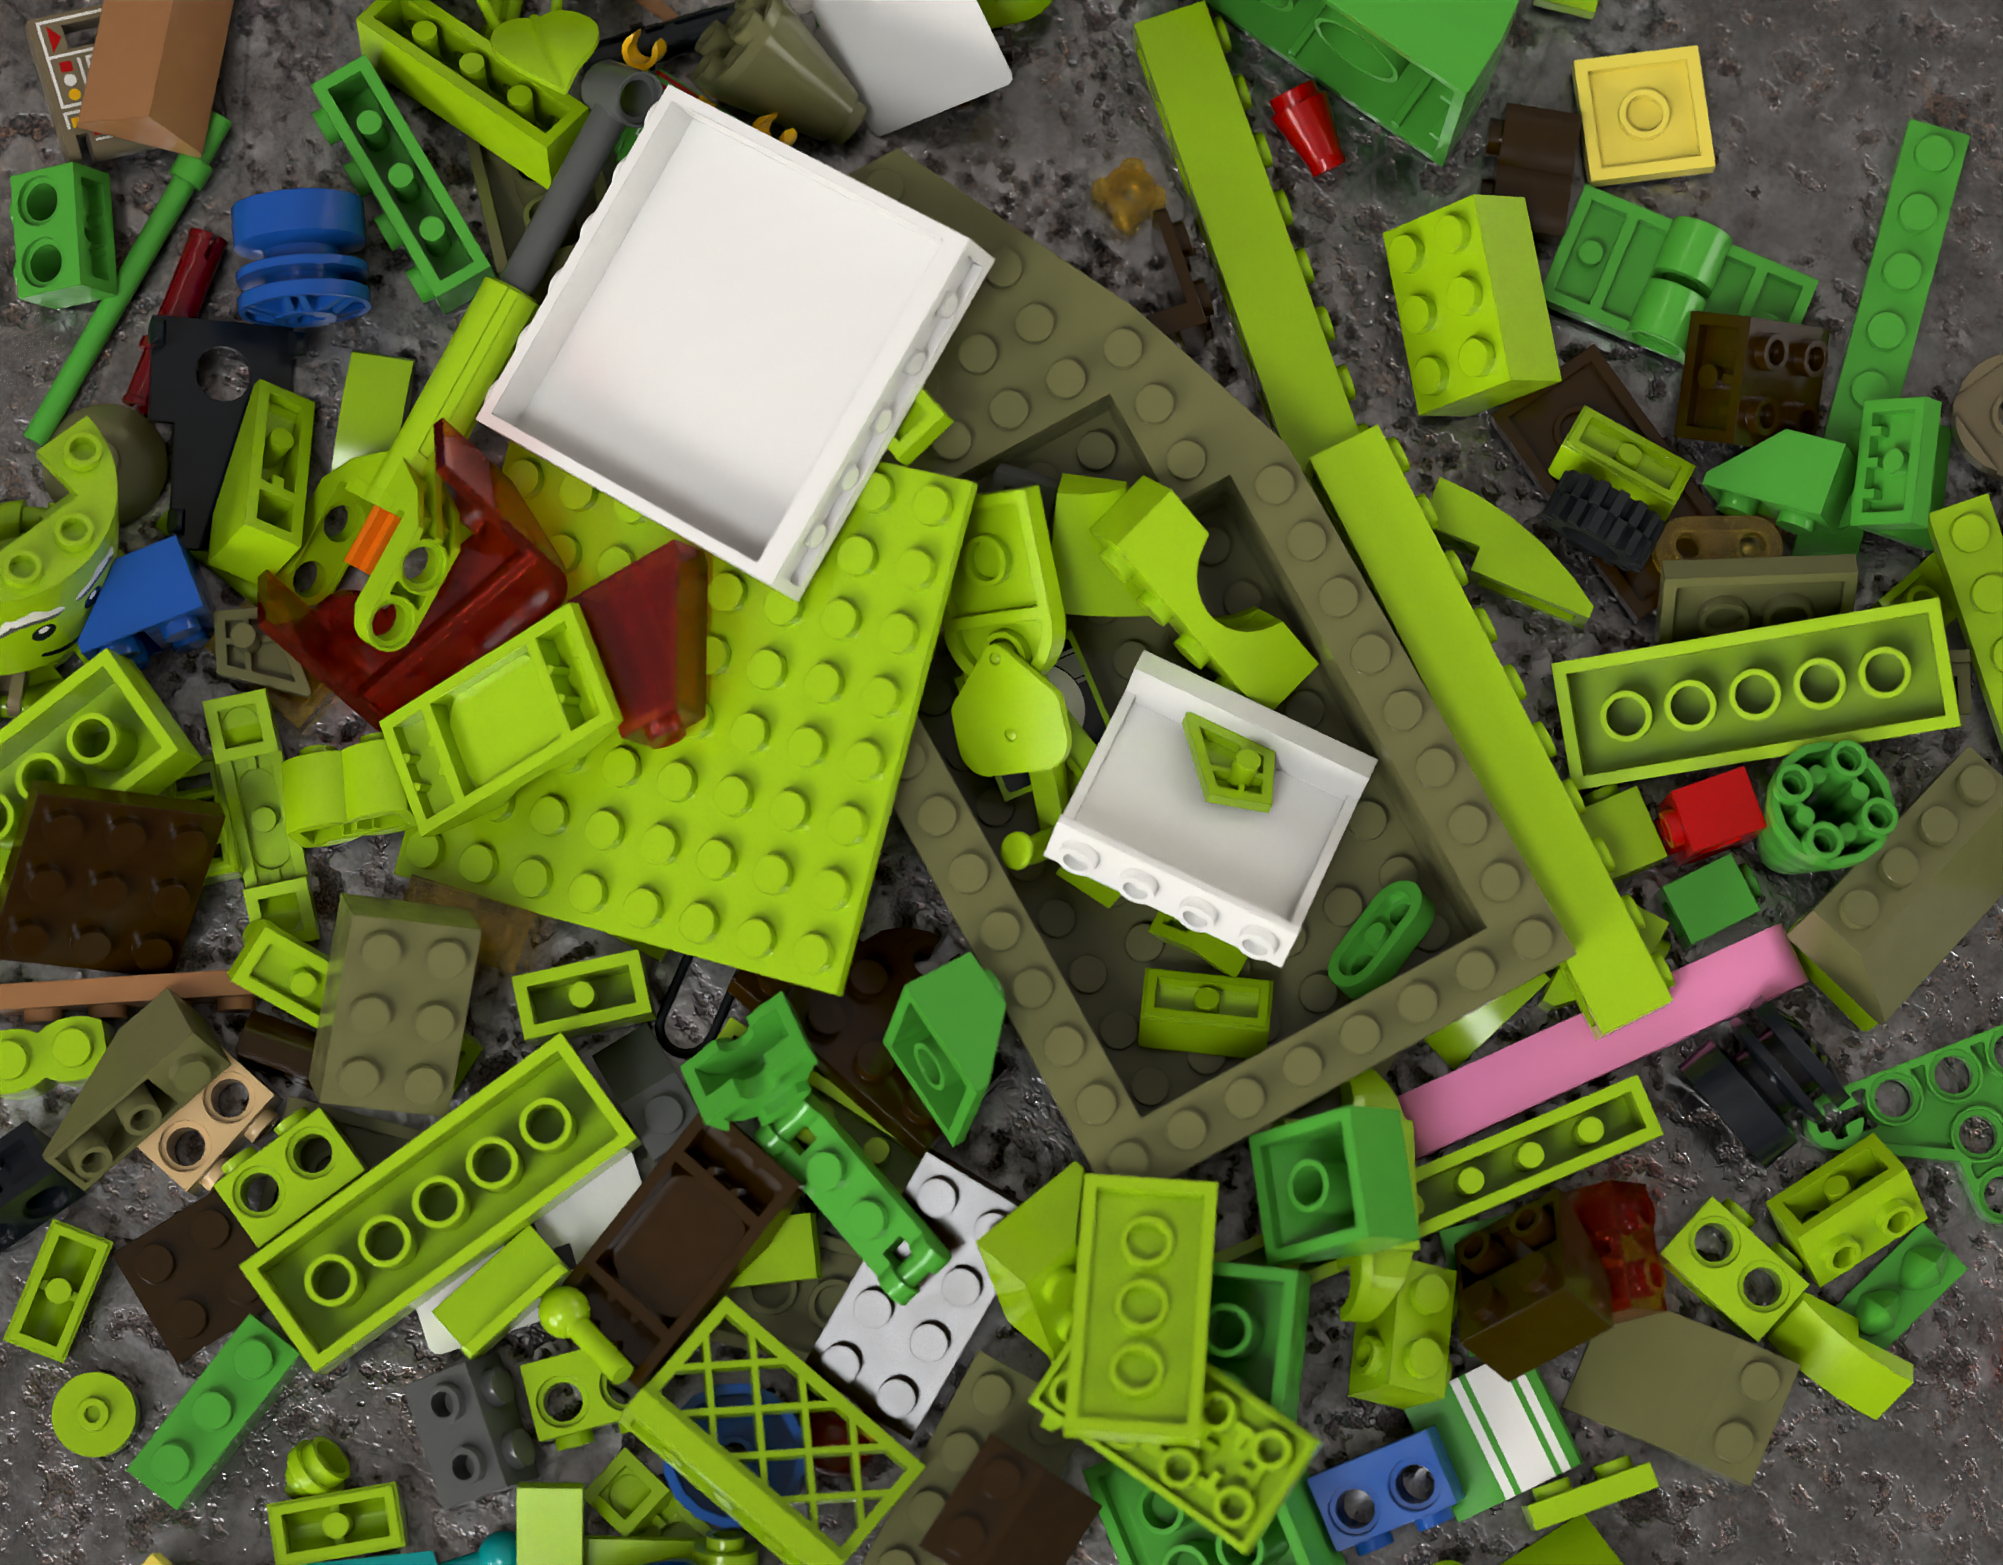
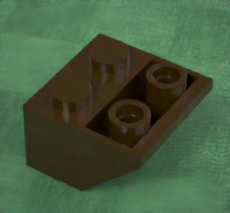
(1530, 1287)

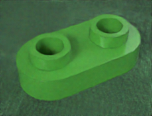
(1381, 939)

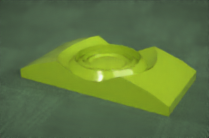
(502, 722)

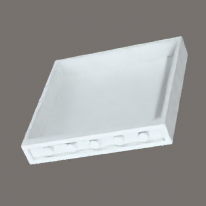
(735, 340)

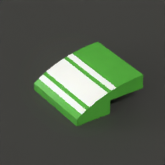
(1498, 1436)

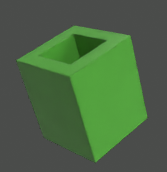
(1709, 900)

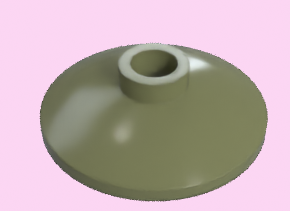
(137, 455)

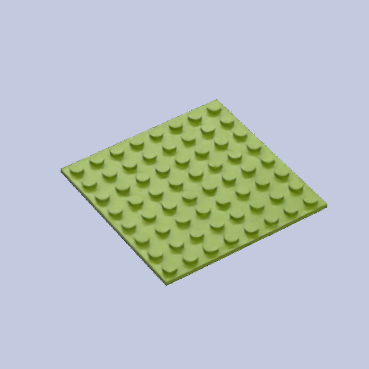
(776, 805)

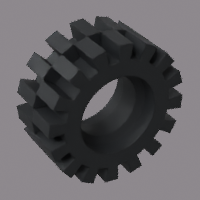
(1602, 521)

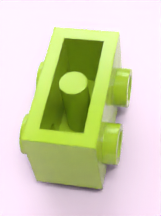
(1847, 1209)
(1405, 1350)

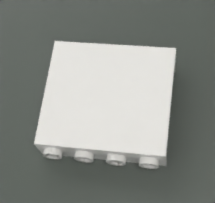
(1212, 866)

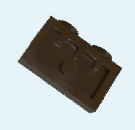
(1750, 379)

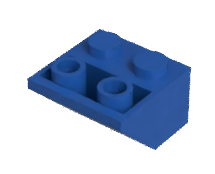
(150, 605)

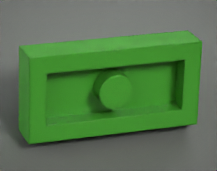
(1901, 1286)

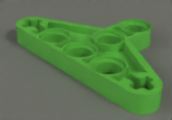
(1934, 1117)

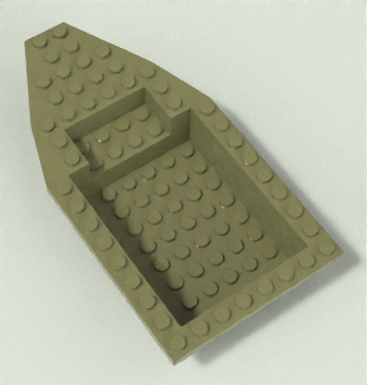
(1085, 385)

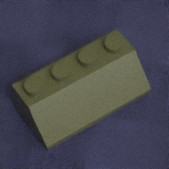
(1916, 895)

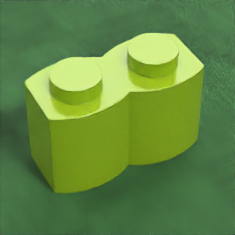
(344, 793)
(56, 1055)

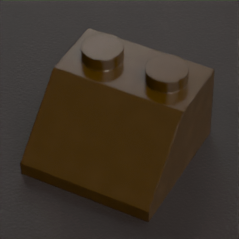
(1009, 1513)

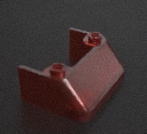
(494, 591)

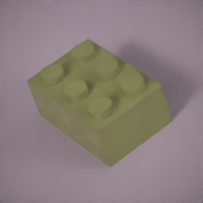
(394, 1005)

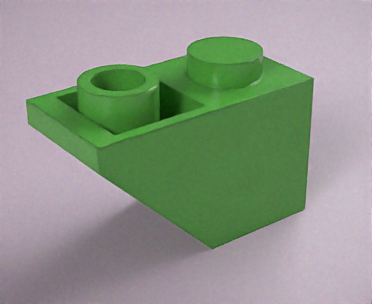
(1789, 479)

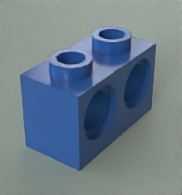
(1381, 1477)

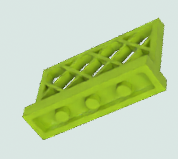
(732, 1484)

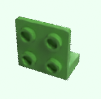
(1900, 469)

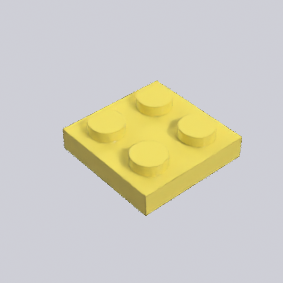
(1643, 116)

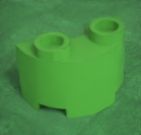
(757, 1073)

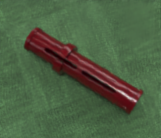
(182, 299)

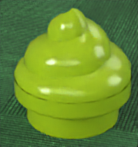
(315, 1468)

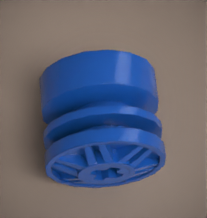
(301, 257)

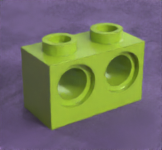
(298, 1190)
(1721, 1282)
(598, 1405)

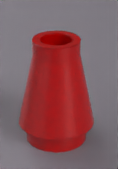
(1309, 126)

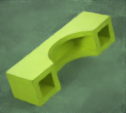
(1158, 547)

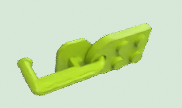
(1007, 709)

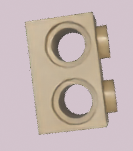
(221, 1134)

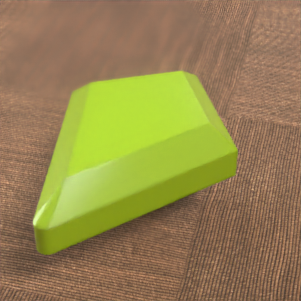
(1230, 766)

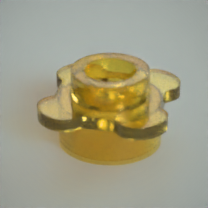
(1131, 176)

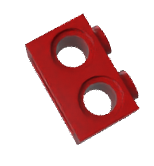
(1709, 817)

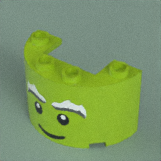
(63, 561)

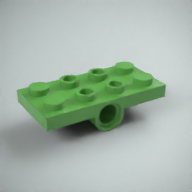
(1648, 272)

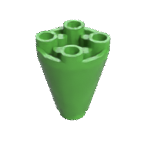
(1825, 810)

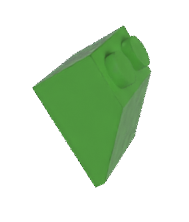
(948, 1040)
(1334, 1186)

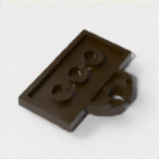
(851, 1030)

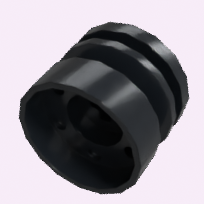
(1765, 1081)

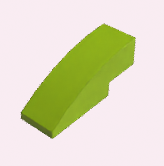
(1506, 555)

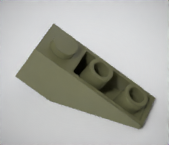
(138, 1084)

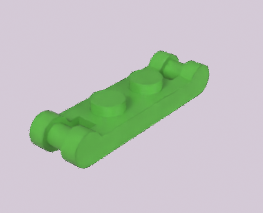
(856, 1198)

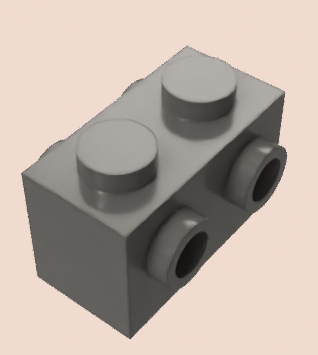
(471, 1431)

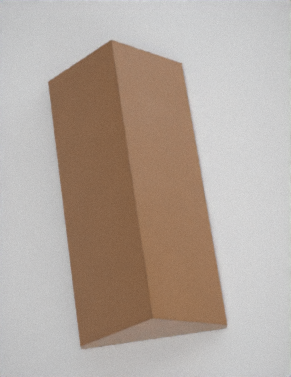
(156, 71)

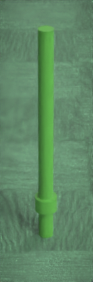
(187, 175)

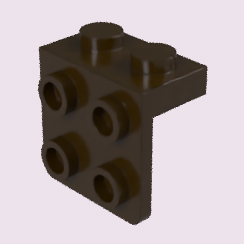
(1189, 318)

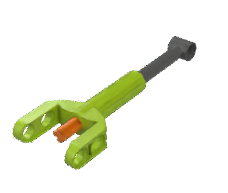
(395, 494)

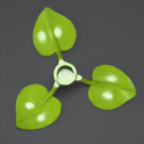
(544, 47)

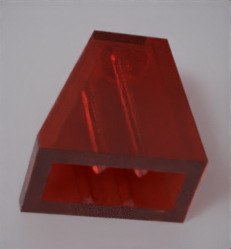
(653, 641)

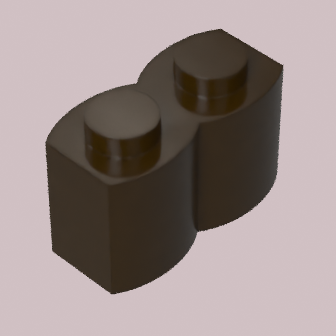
(1534, 161)

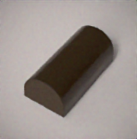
(277, 1048)

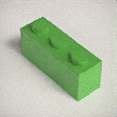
(217, 1413)

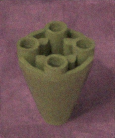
(774, 63)

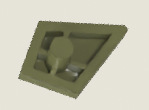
(252, 656)

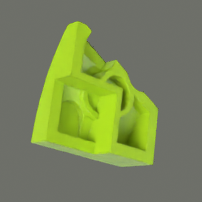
(1083, 579)

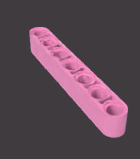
(1571, 1057)

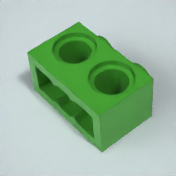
(63, 235)

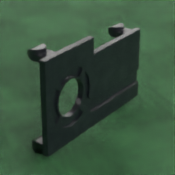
(204, 426)

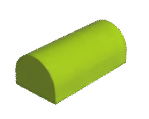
(58, 1290)
(338, 1524)

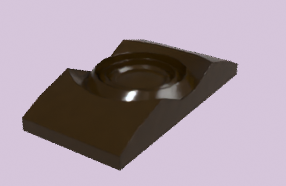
(683, 1242)

